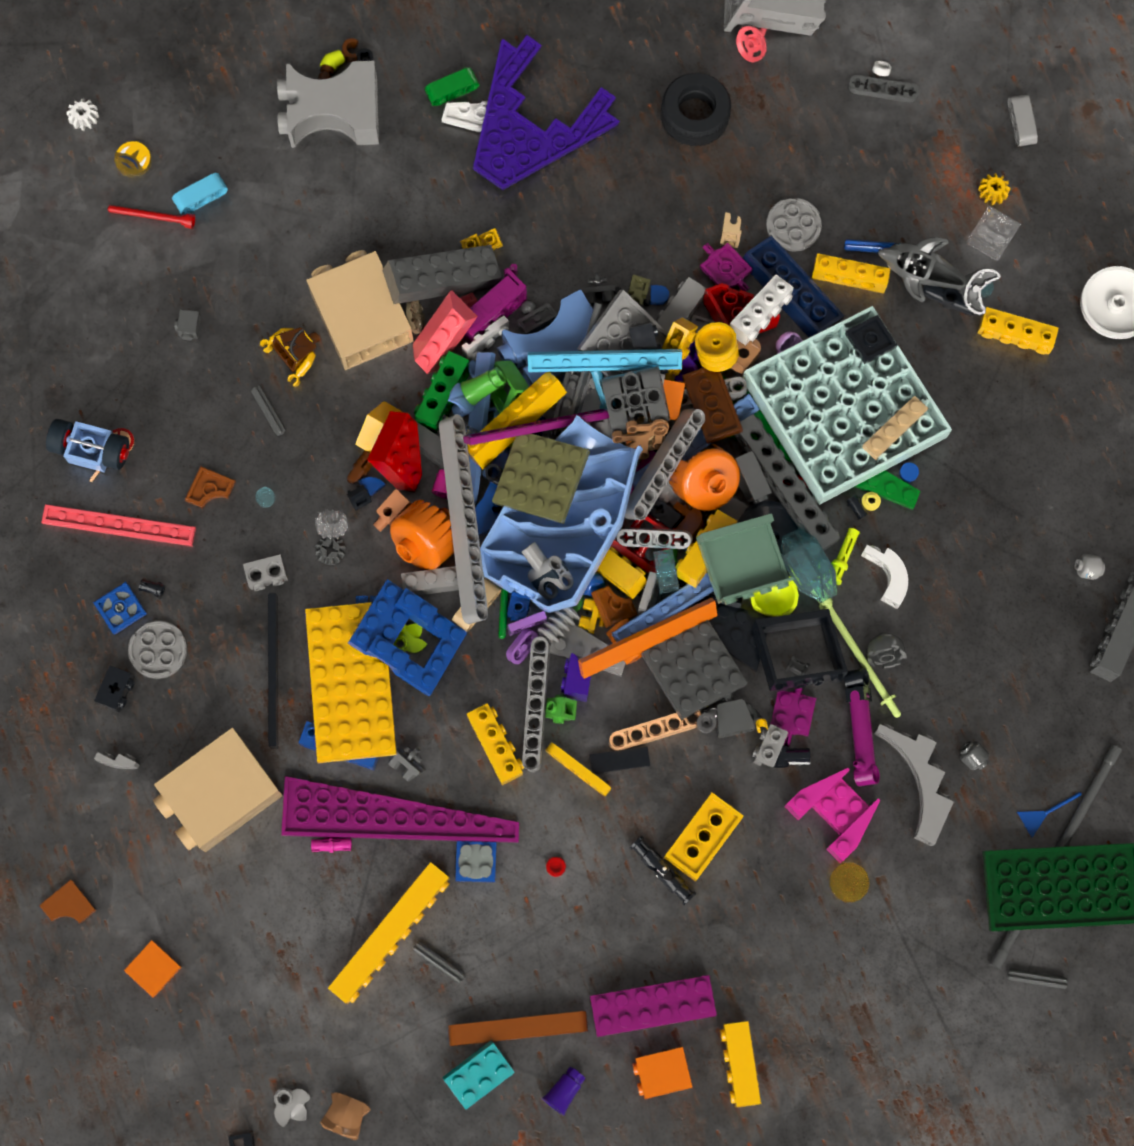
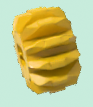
(994, 189)

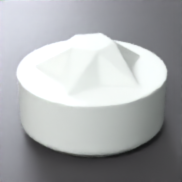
(881, 68)

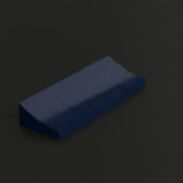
(809, 305)

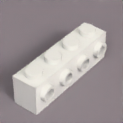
(761, 309)

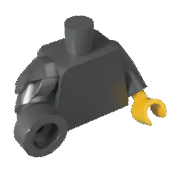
(731, 718)

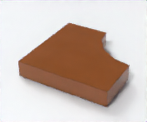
(209, 486)
(612, 607)
(68, 902)

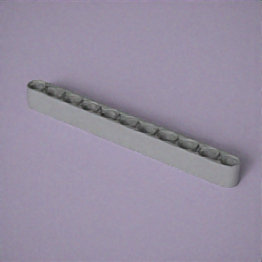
(463, 520)

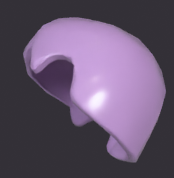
(787, 340)

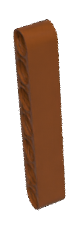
(518, 1028)

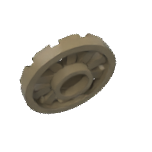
(415, 316)

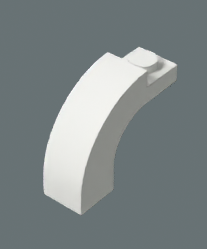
(895, 572)

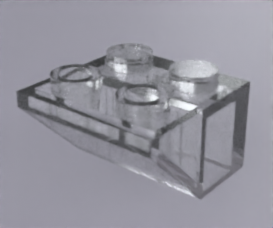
(993, 233)

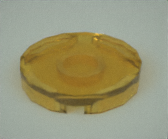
(849, 882)

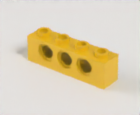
(850, 273)

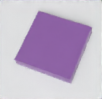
(528, 622)

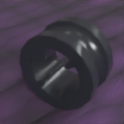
(364, 52)

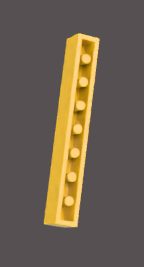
(389, 933)

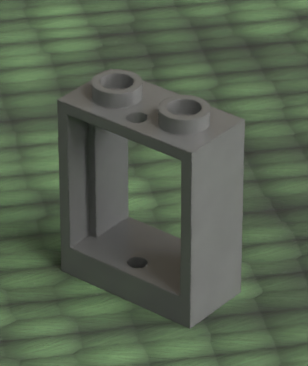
(752, 480)

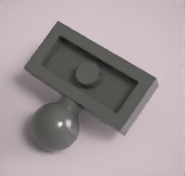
(535, 318)

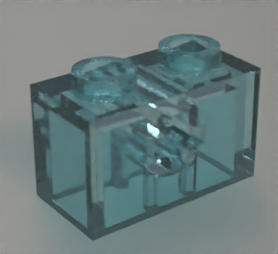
(666, 571)

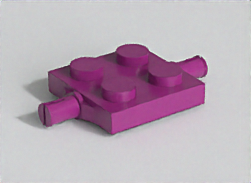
(726, 267)
(793, 713)

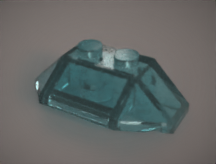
(808, 565)

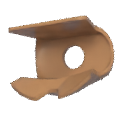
(745, 363)
(345, 1116)

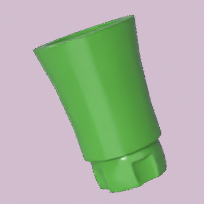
(482, 385)

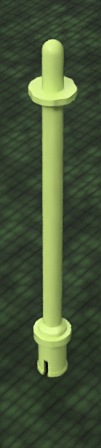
(887, 699)

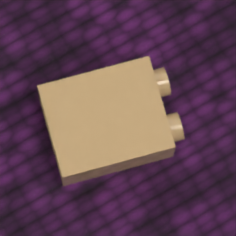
(359, 309)
(215, 792)

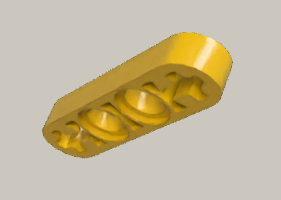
(578, 769)

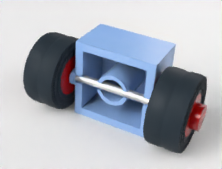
(87, 445)

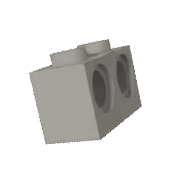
(265, 567)

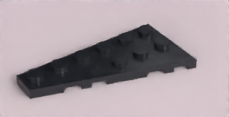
(735, 631)

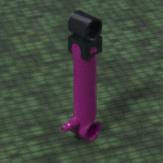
(859, 696)

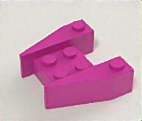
(839, 808)

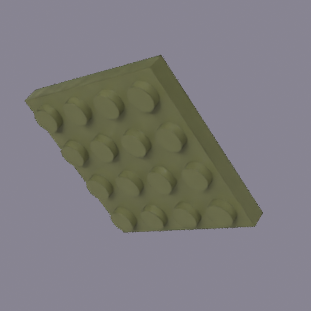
(541, 477)

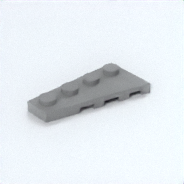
(581, 644)

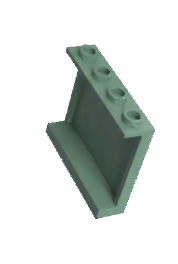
(743, 559)

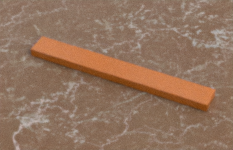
(647, 638)

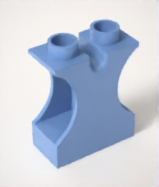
(562, 334)

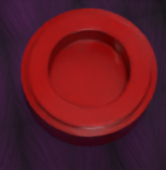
(555, 866)

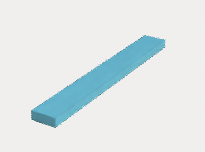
(604, 360)

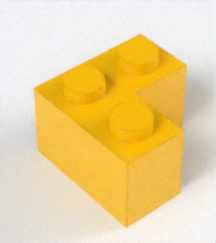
(373, 425)

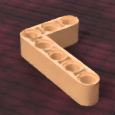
(647, 736)

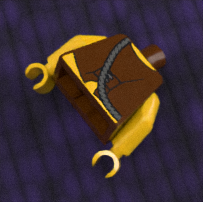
(294, 348)

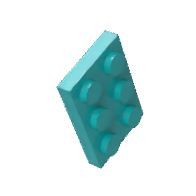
(478, 1074)

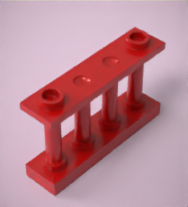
(638, 555)

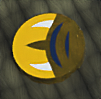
(133, 159)

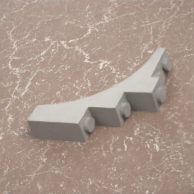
(933, 806)

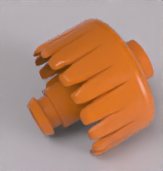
(706, 479)
(423, 535)

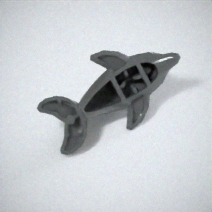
(921, 266)

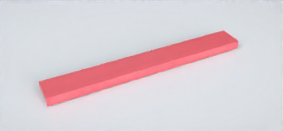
(118, 525)

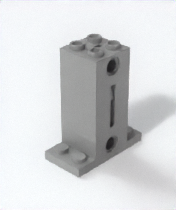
(780, 15)

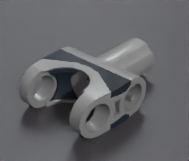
(546, 571)

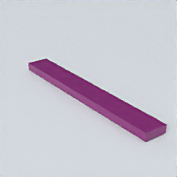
(533, 427)

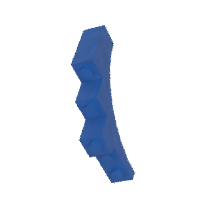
(484, 509)

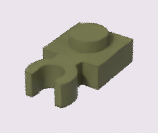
(638, 288)

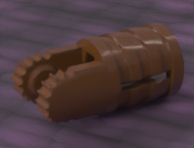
(357, 472)

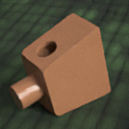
(394, 503)

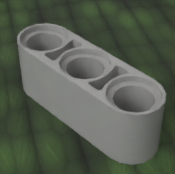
(1022, 120)

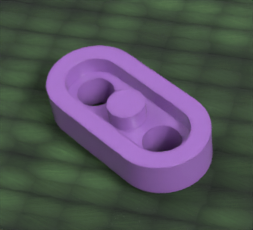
(521, 646)

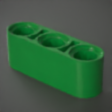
(451, 86)

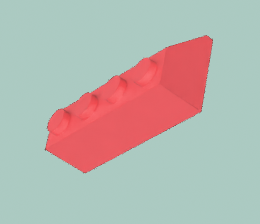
(442, 332)

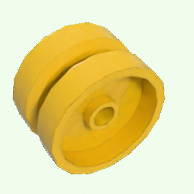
(717, 347)

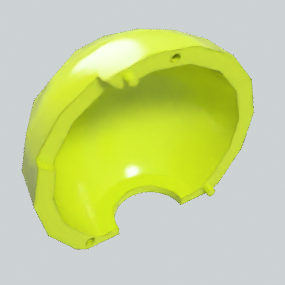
(777, 602)

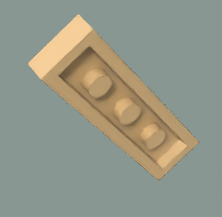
(895, 427)

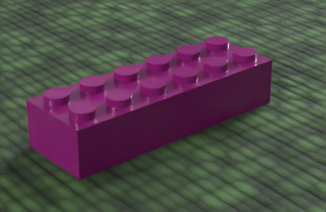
(653, 1006)

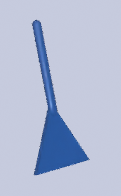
(1033, 819)

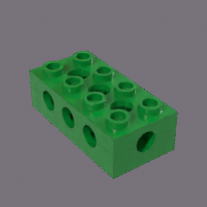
(435, 403)

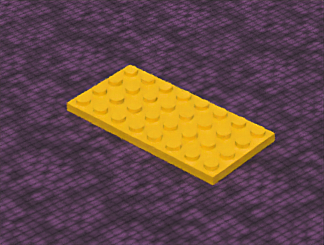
(347, 689)

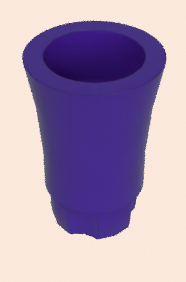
(564, 1090)

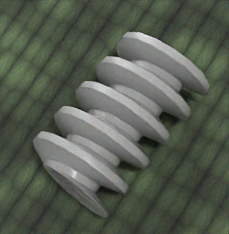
(558, 623)

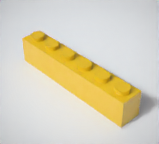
(524, 409)

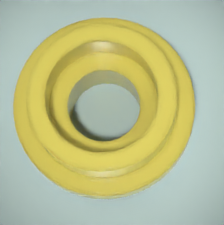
(868, 506)

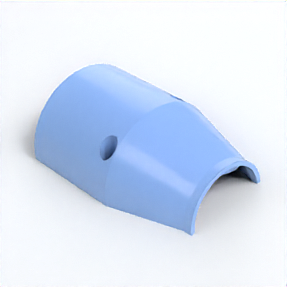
(586, 533)

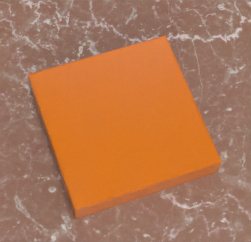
(152, 969)

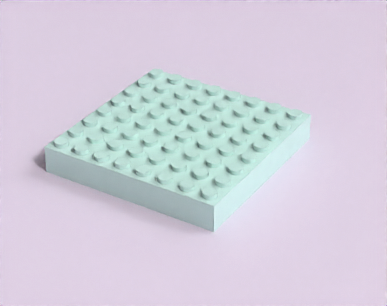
(831, 404)

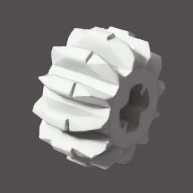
(79, 120)

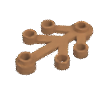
(657, 428)

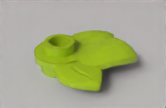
(410, 636)

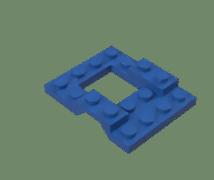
(386, 620)

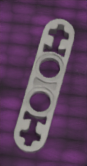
(654, 538)

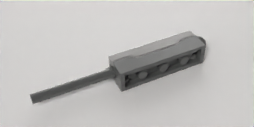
(576, 386)

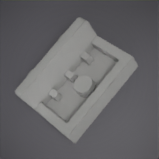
(770, 747)

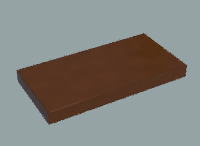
(710, 394)

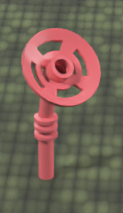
(753, 43)

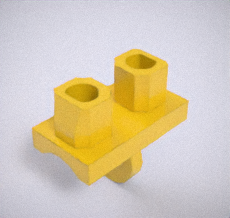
(587, 622)

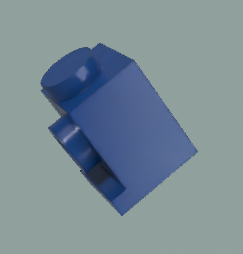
(518, 599)

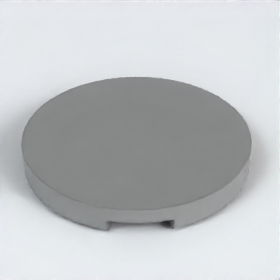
(794, 224)
(157, 649)

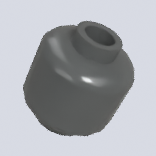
(974, 755)

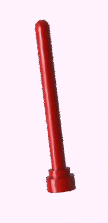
(187, 220)

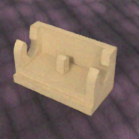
(730, 232)

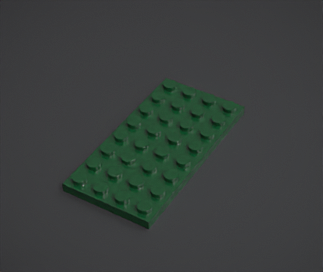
(1059, 887)

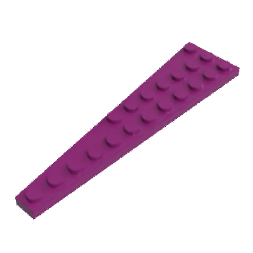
(338, 812)

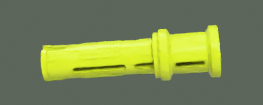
(840, 563)

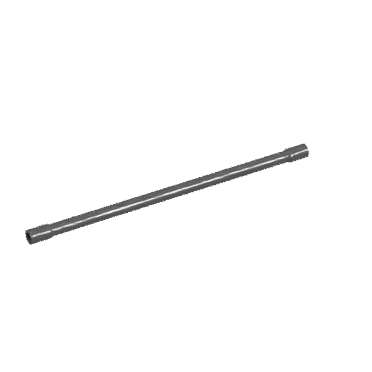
(1109, 761)

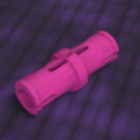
(331, 845)

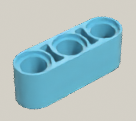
(200, 193)

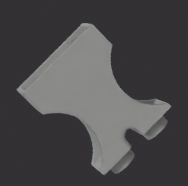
(337, 103)

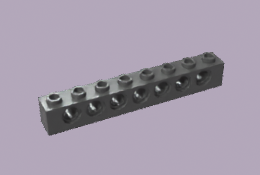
(785, 493)

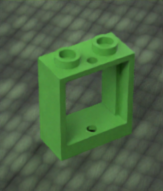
(515, 380)

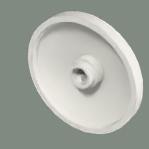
(1109, 302)

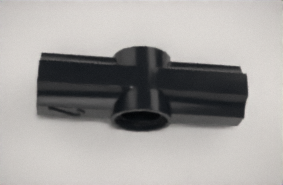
(939, 295)

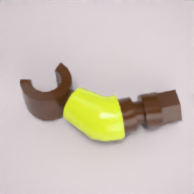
(336, 58)

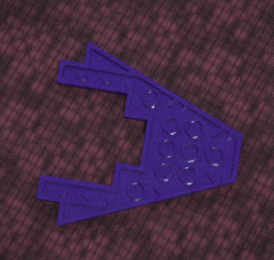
(514, 146)

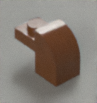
(693, 520)

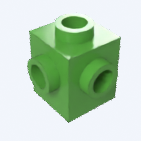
(560, 709)

